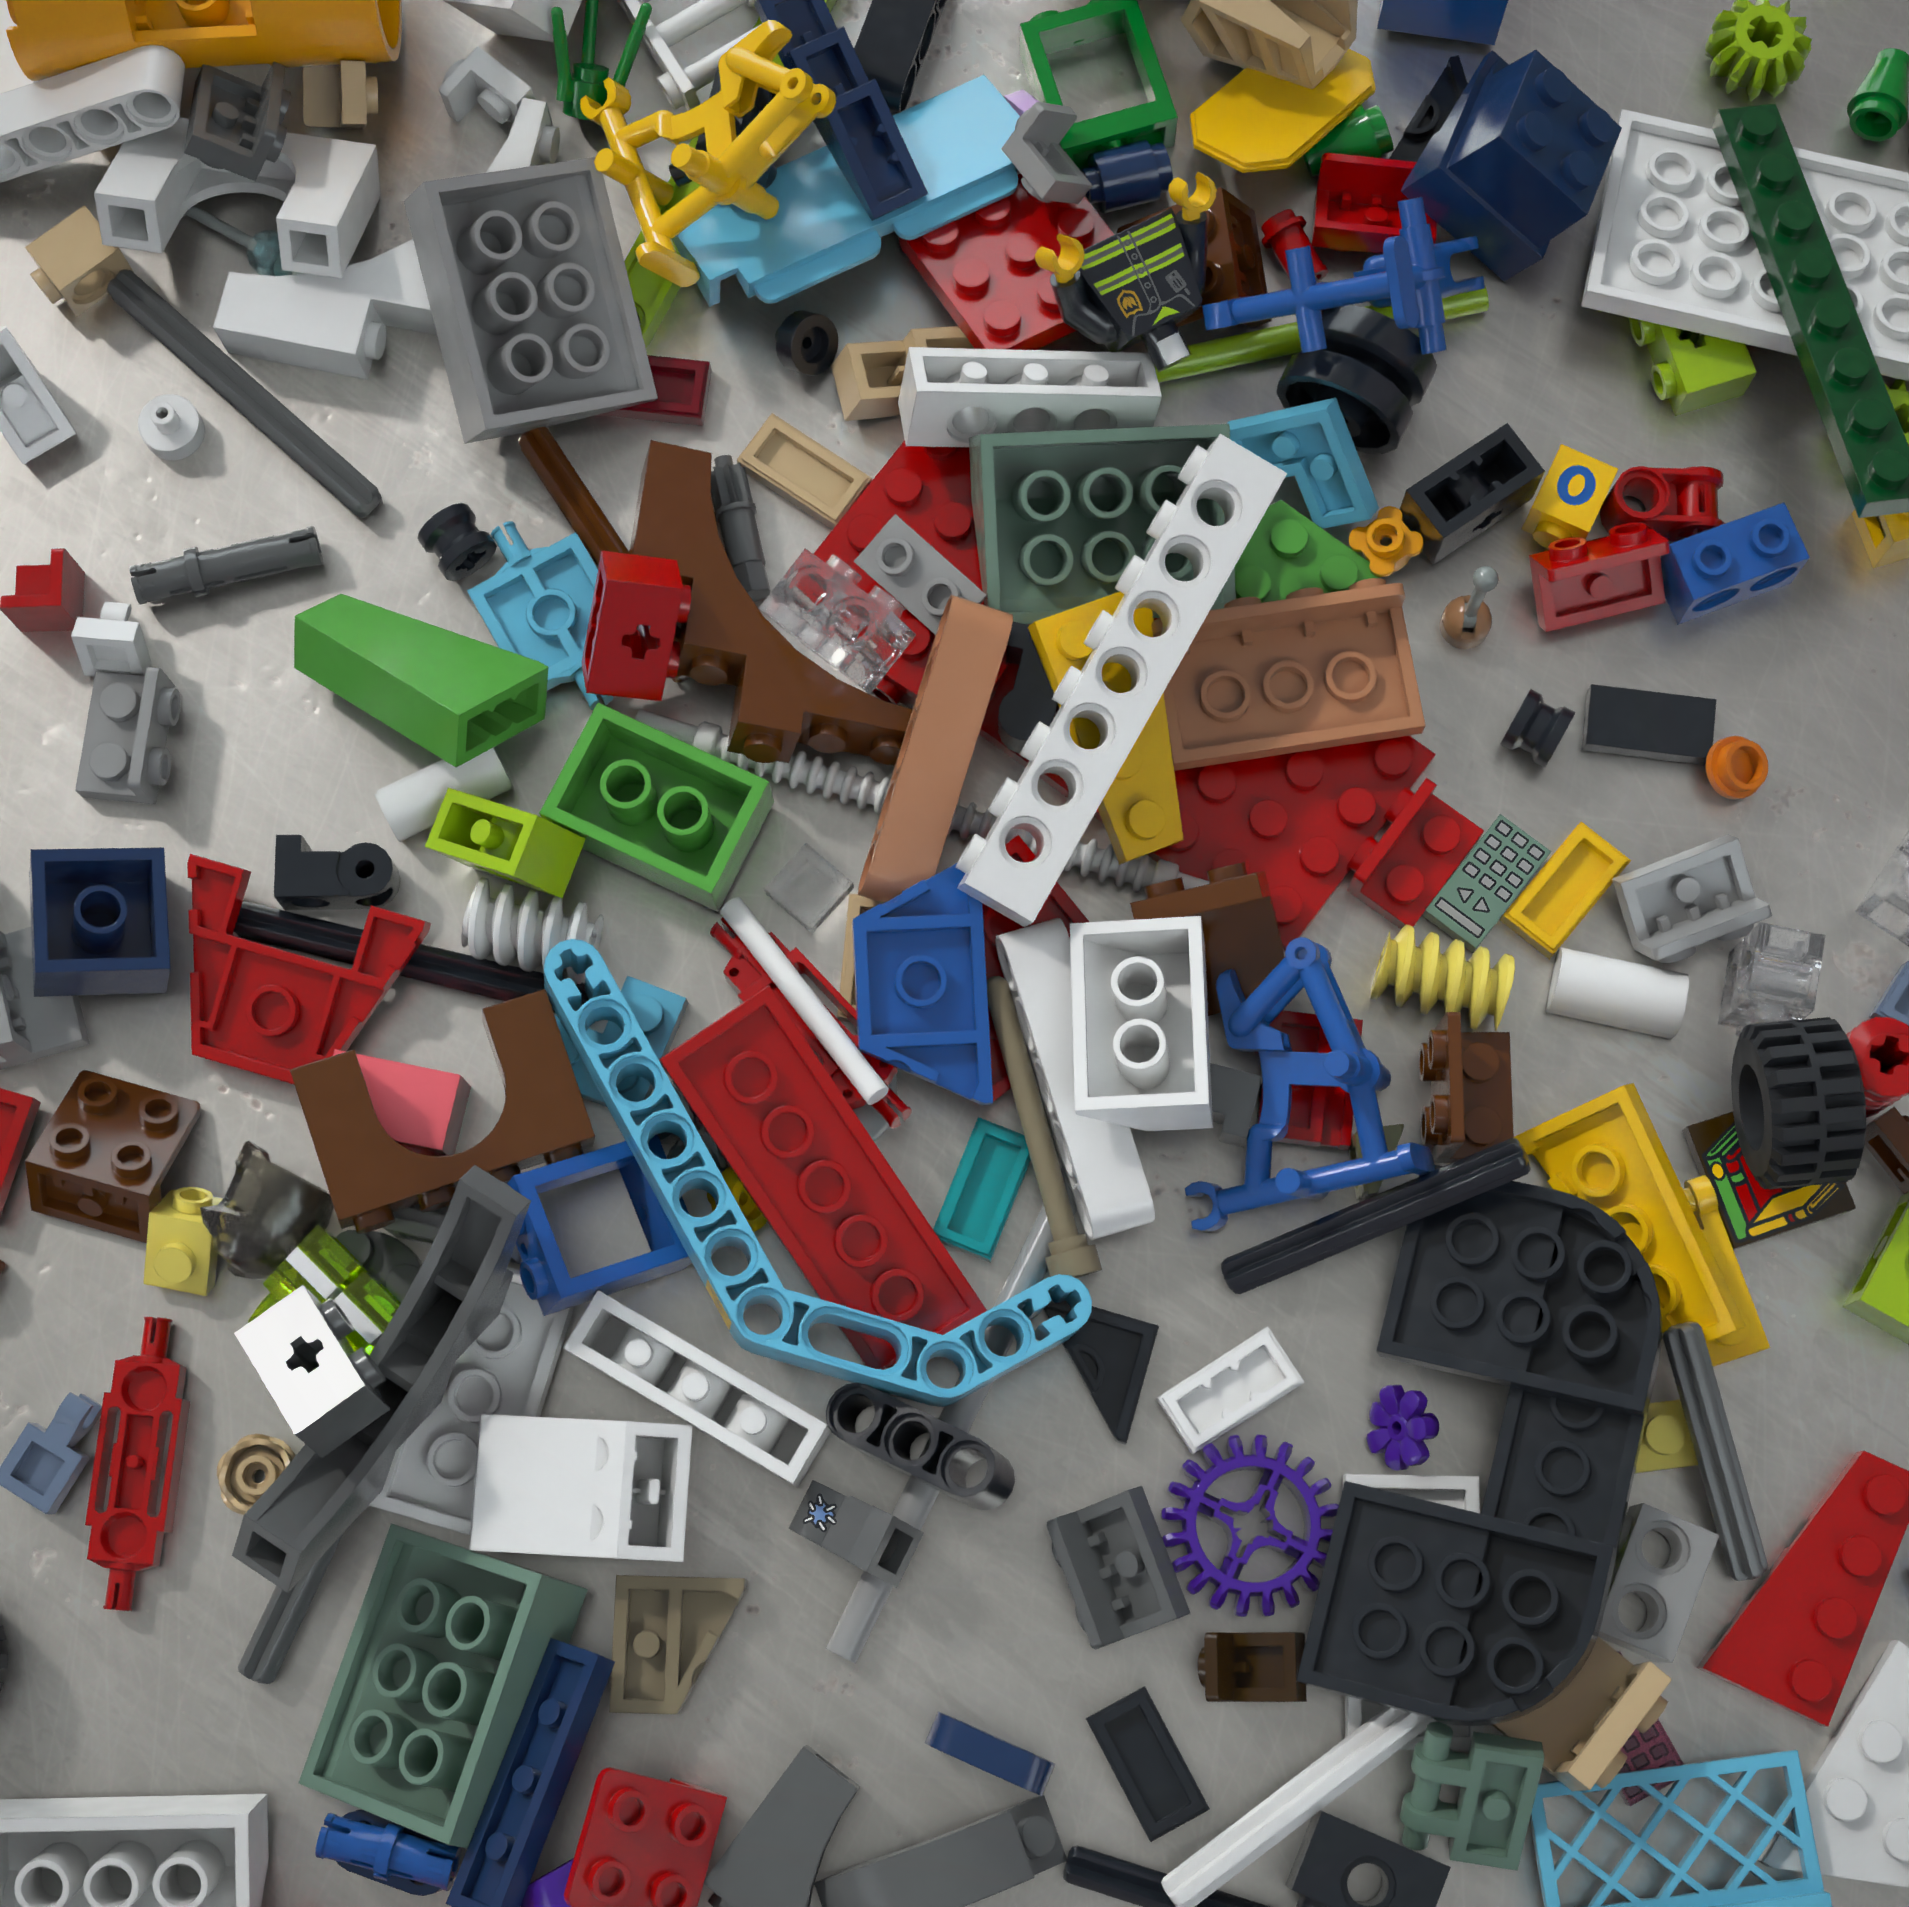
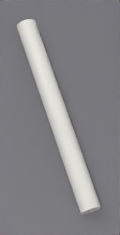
(804, 1001)

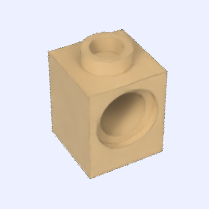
(75, 262)

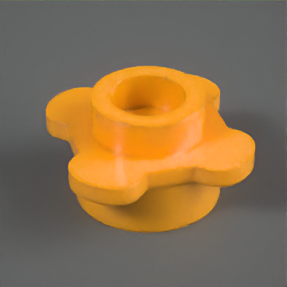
(1390, 558)

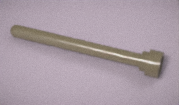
(1070, 1250)

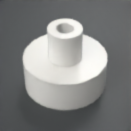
(171, 427)

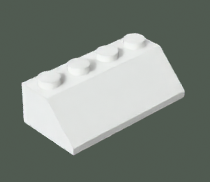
(134, 1851)

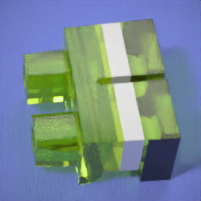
(334, 1272)

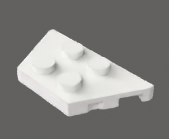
(1861, 1786)

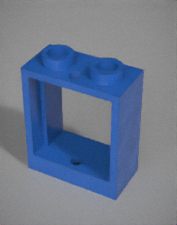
(543, 1267)

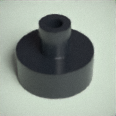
(806, 342)

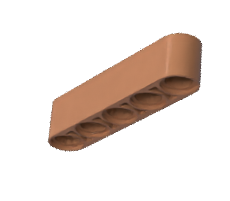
(936, 748)

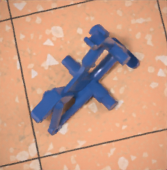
(1408, 276)
(1346, 1066)

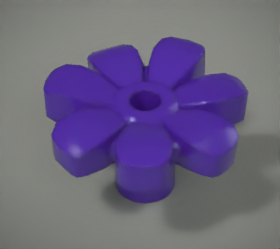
(1401, 1427)

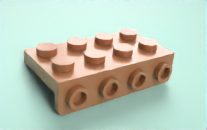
(1294, 676)

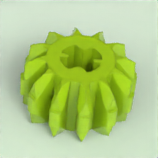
(1758, 47)

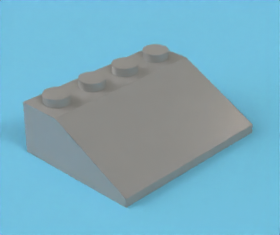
(529, 297)

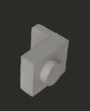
(1041, 160)

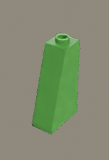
(420, 678)

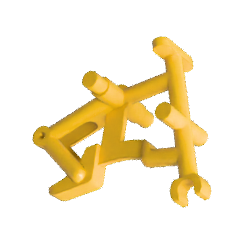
(731, 163)

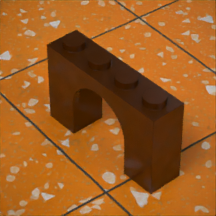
(377, 1176)

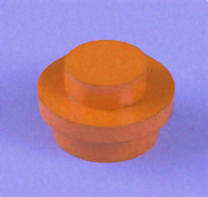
(1736, 767)

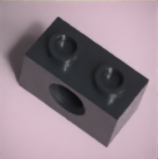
(1336, 1847)

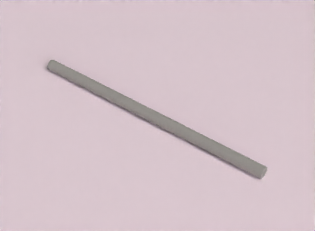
(918, 1497)

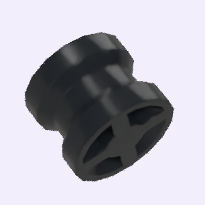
(456, 541)
(1537, 728)

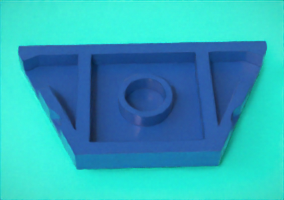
(926, 986)

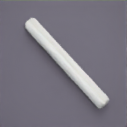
(1291, 1805)

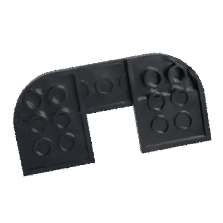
(1502, 1605)

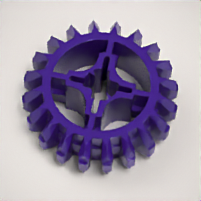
(1274, 1473)

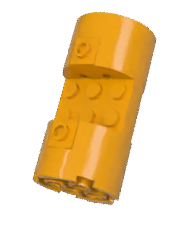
(294, 33)

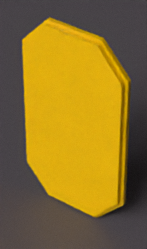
(1271, 122)

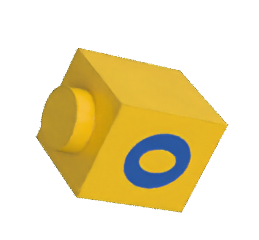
(1569, 497)

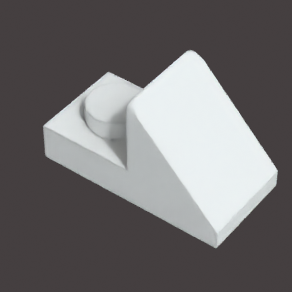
(28, 411)

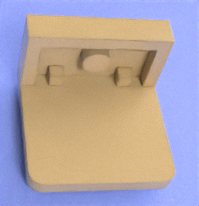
(1594, 1718)

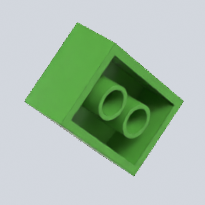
(659, 806)

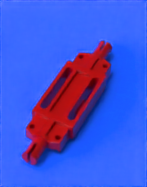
(748, 978)
(129, 1532)

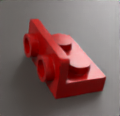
(1412, 857)

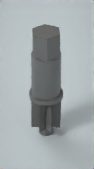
(738, 525)

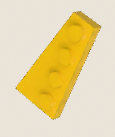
(1143, 799)
(1617, 1163)

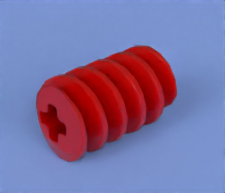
(1883, 1061)

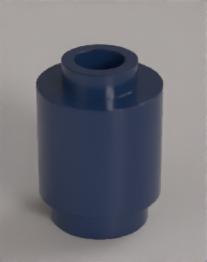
(1128, 175)

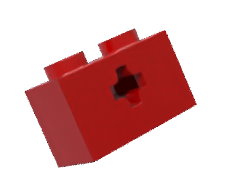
(630, 593)

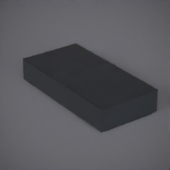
(1648, 724)
(1147, 1764)

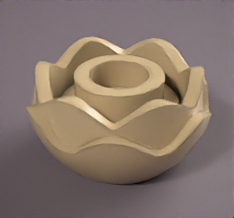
(240, 1464)

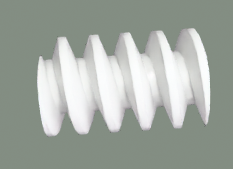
(523, 928)

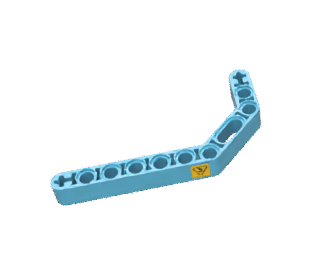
(728, 1226)

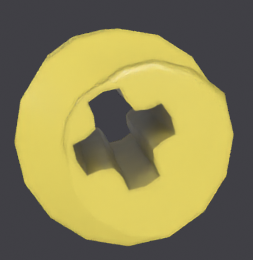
(1444, 976)

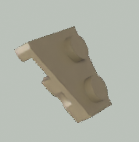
(665, 1637)

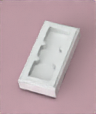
(1230, 1390)

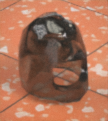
(264, 1214)

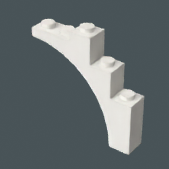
(342, 321)

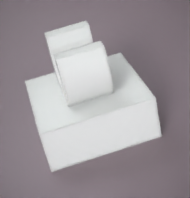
(111, 642)

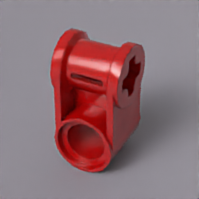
(1674, 499)

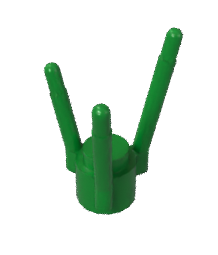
(586, 76)

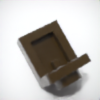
(1252, 1667)

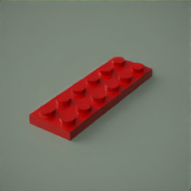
(818, 1174)

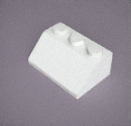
(1141, 1023)

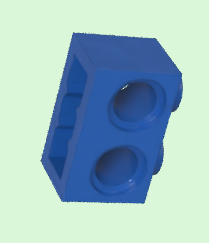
(1732, 563)

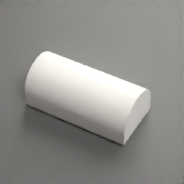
(415, 800)
(1618, 993)

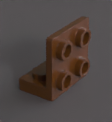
(1233, 253)
(1468, 1090)
(108, 1154)

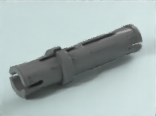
(225, 565)

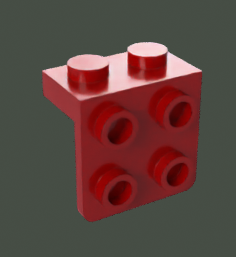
(644, 1842)

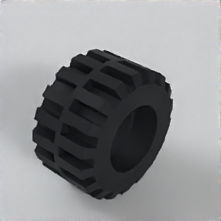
(1798, 1103)

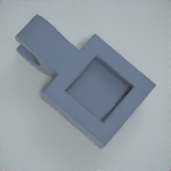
(45, 1460)

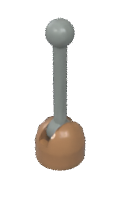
(1470, 612)

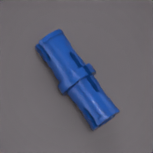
(388, 1851)

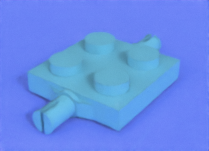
(541, 604)

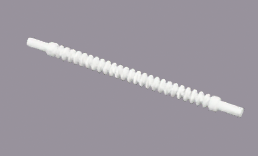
(866, 791)

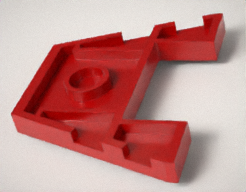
(273, 1006)

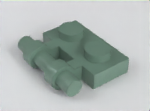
(1493, 1802)

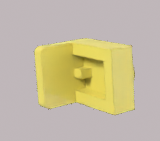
(179, 1244)

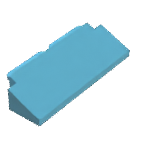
(823, 224)

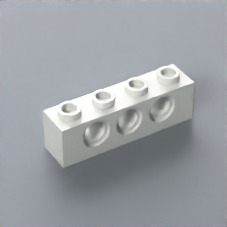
(988, 391)
(697, 1388)

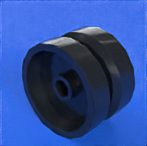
(1370, 372)

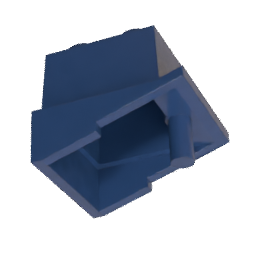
(1514, 161)

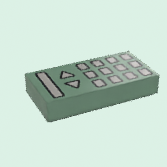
(1486, 883)

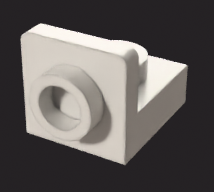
(483, 81)

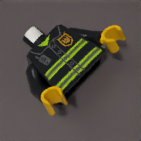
(1138, 279)

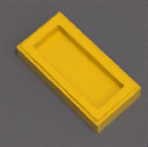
(1565, 890)

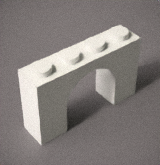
(323, 181)

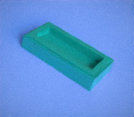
(983, 1190)

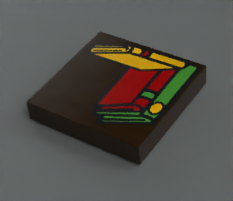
(1744, 1206)

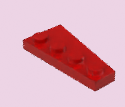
(1816, 1603)

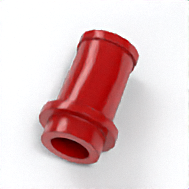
(1286, 232)

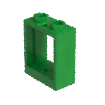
(1099, 20)

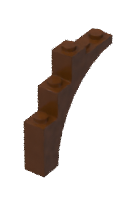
(728, 641)

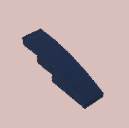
(861, 126)

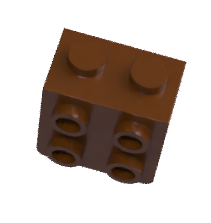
(1235, 919)

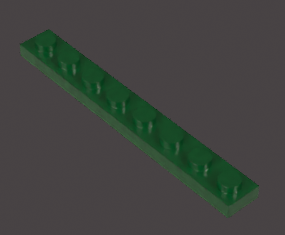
(1817, 308)

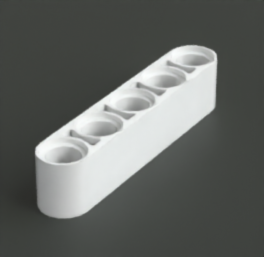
(89, 109)
(1095, 1154)

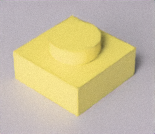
(1665, 1439)

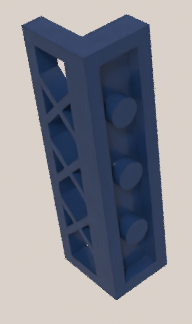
(532, 1778)

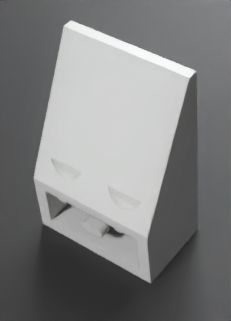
(581, 1487)

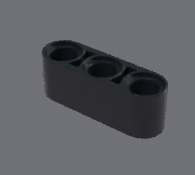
(896, 44)
(897, 1427)

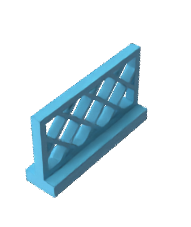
(1772, 1893)

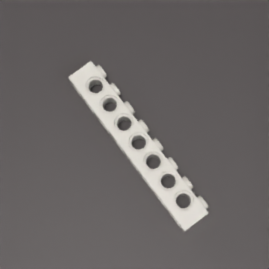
(1244, 490)

